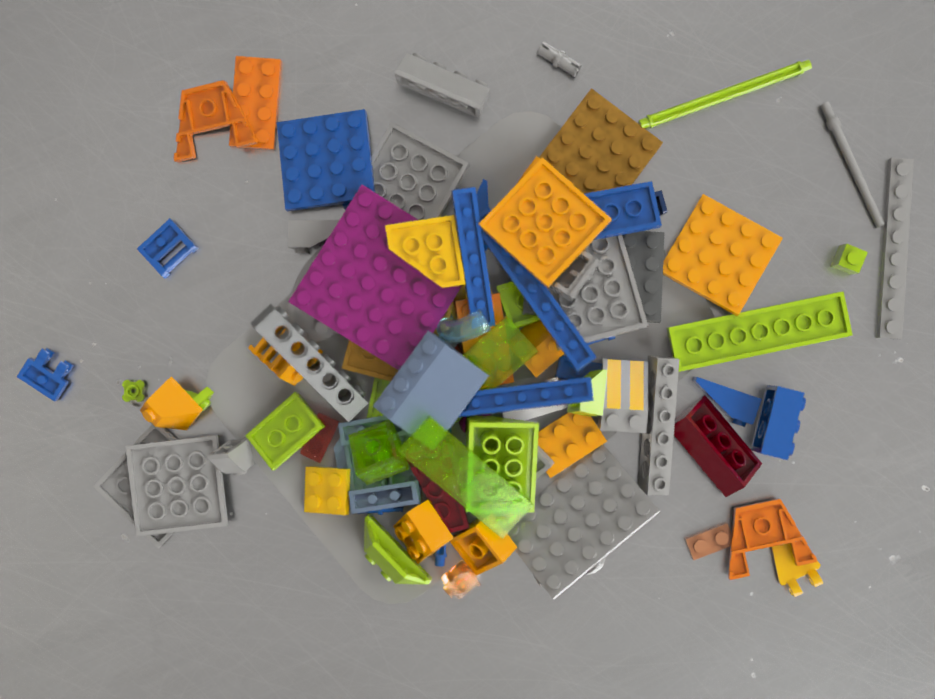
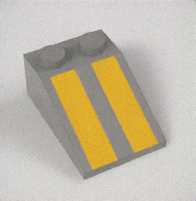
(625, 396)

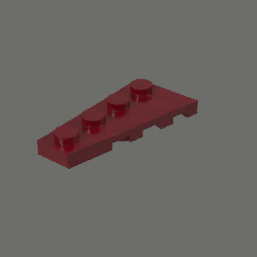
(448, 509)

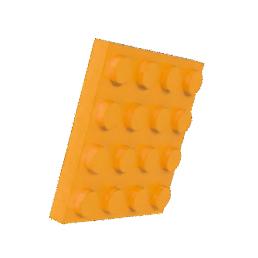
(545, 222)
(720, 254)

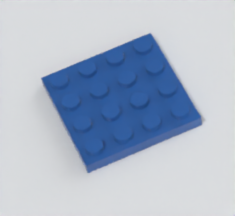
(324, 159)

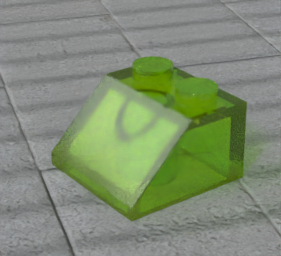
(377, 453)

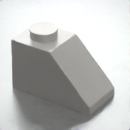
(233, 457)

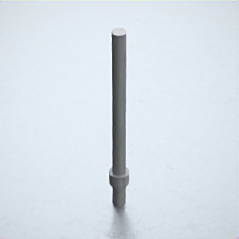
(834, 124)

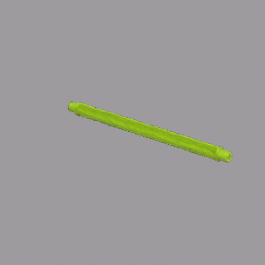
(725, 94)

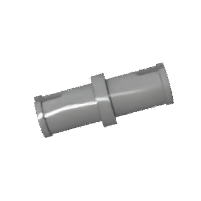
(559, 58)

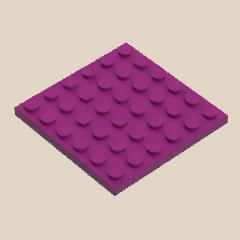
(367, 288)

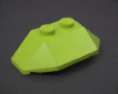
(391, 555)

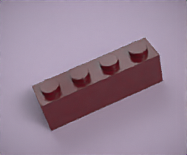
(716, 446)

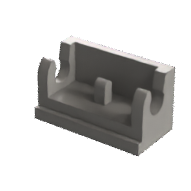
(575, 276)

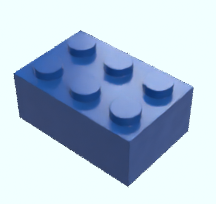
(778, 422)

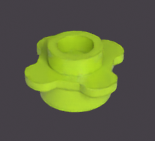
(139, 390)

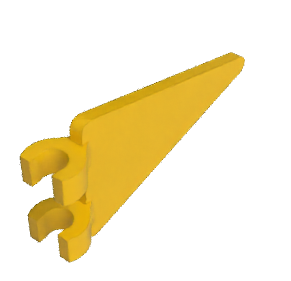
(788, 572)

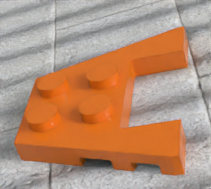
(209, 109)
(762, 527)

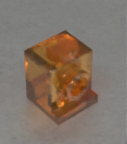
(460, 580)

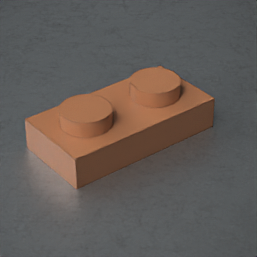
(709, 541)

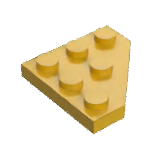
(430, 248)

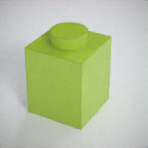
(849, 259)

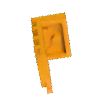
(280, 365)

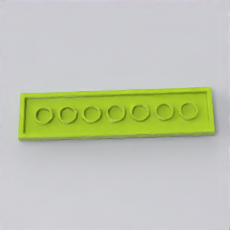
(760, 331)

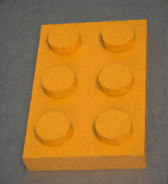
(569, 440)

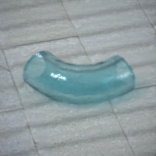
(463, 329)

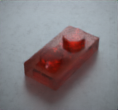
(318, 445)

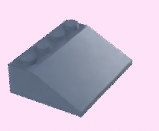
(432, 383)

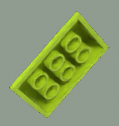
(508, 448)

